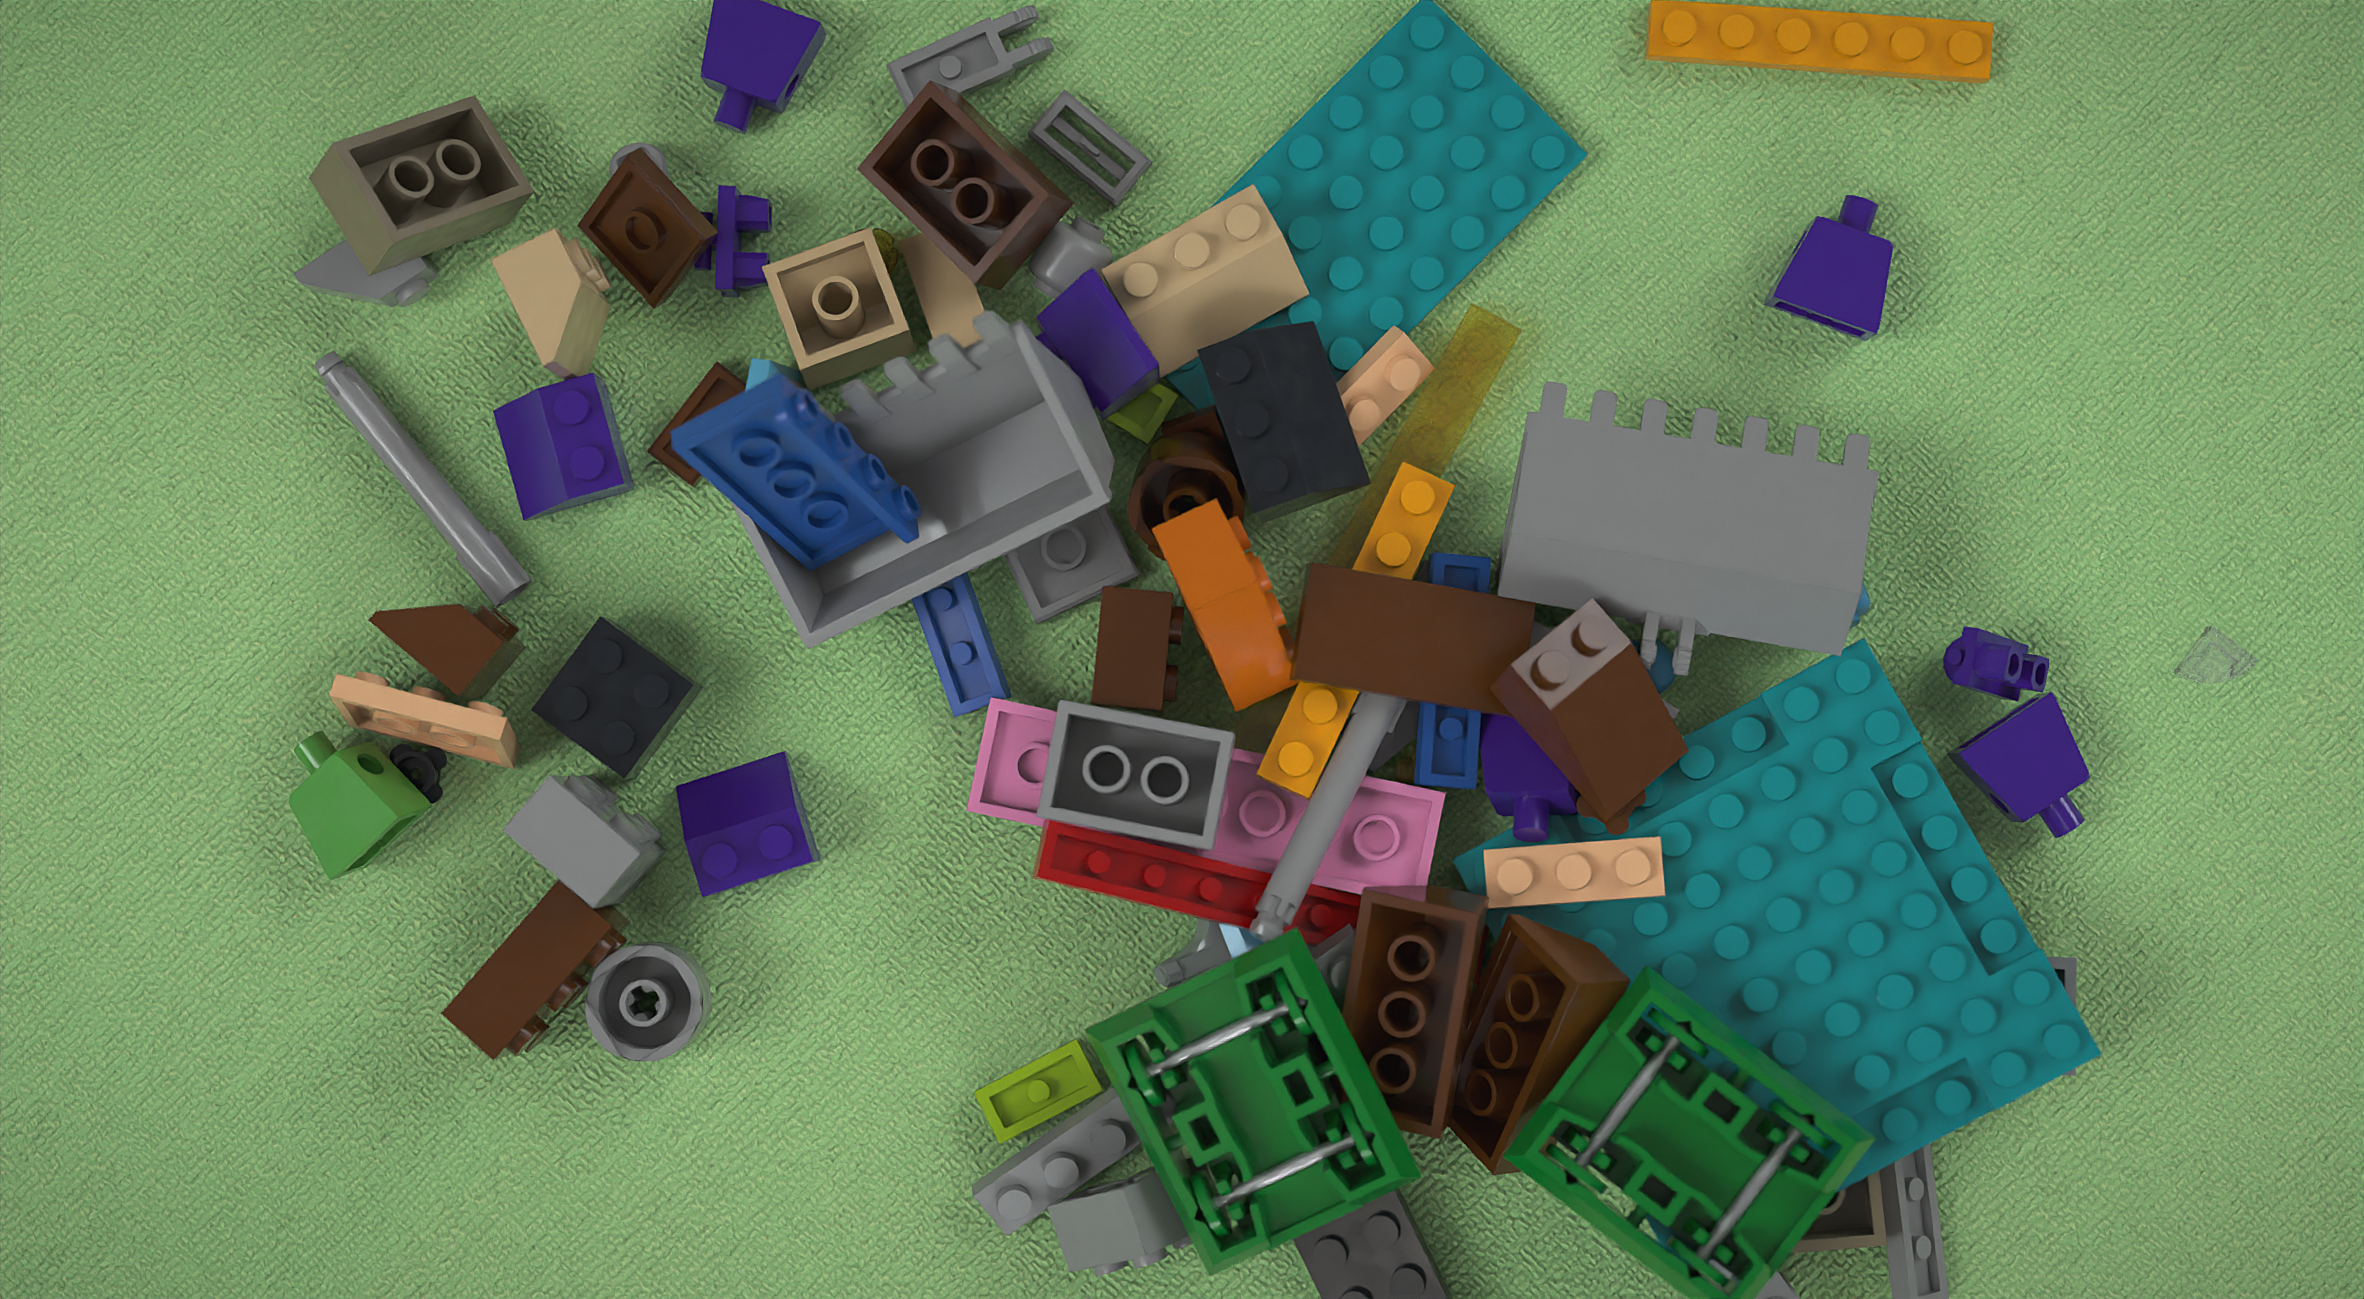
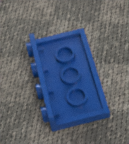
(796, 472)

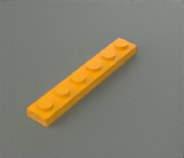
(1819, 41)
(1320, 711)

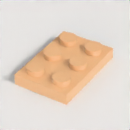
(426, 719)

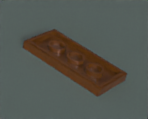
(1407, 638)

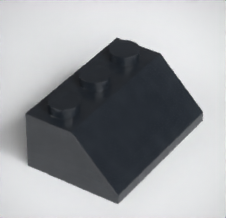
(1284, 418)

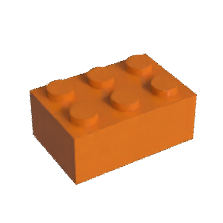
(1229, 602)

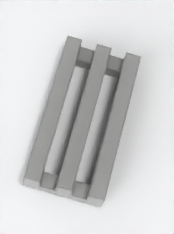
(1126, 179)

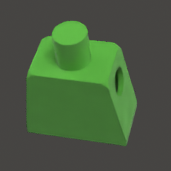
(352, 803)

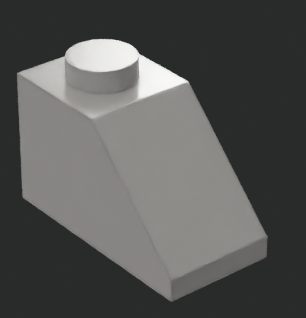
(343, 275)

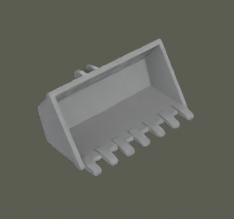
(988, 444)
(1687, 527)

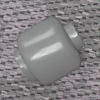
(1068, 254)

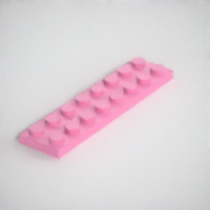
(1380, 842)

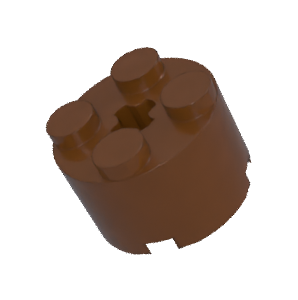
(1179, 467)

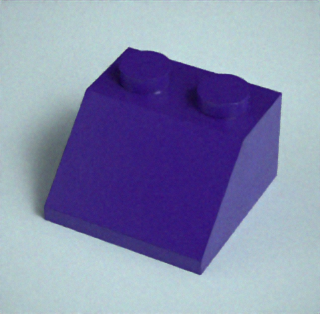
(1098, 344)
(563, 446)
(745, 824)

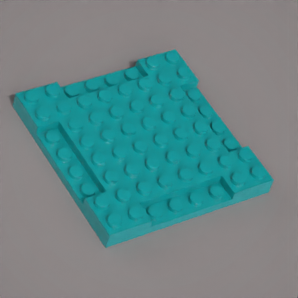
(1831, 916)

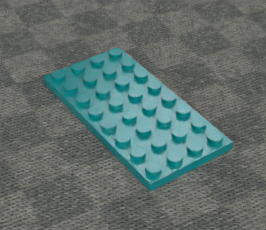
(1400, 185)

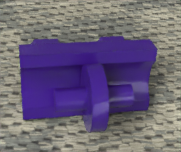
(736, 215)
(1994, 665)

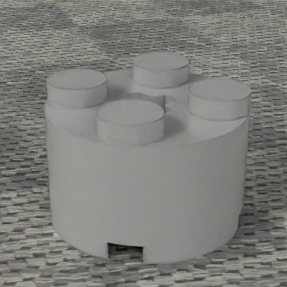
(616, 990)

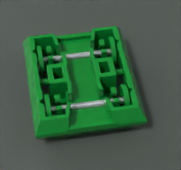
(1254, 1102)
(1688, 1145)

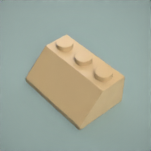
(1206, 280)
(558, 299)

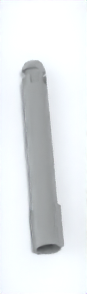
(478, 551)
(1370, 722)

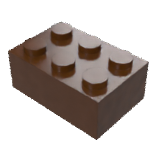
(965, 186)
(535, 972)

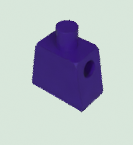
(756, 57)
(1837, 272)
(2027, 764)
(1522, 778)

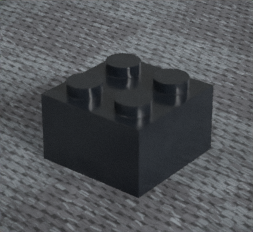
(617, 698)

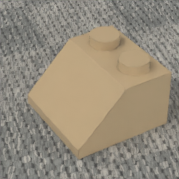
(839, 308)

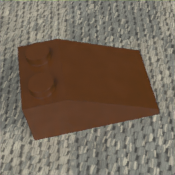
(1592, 709)

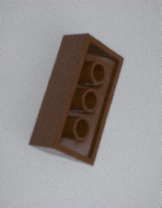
(1414, 996)
(1525, 1029)

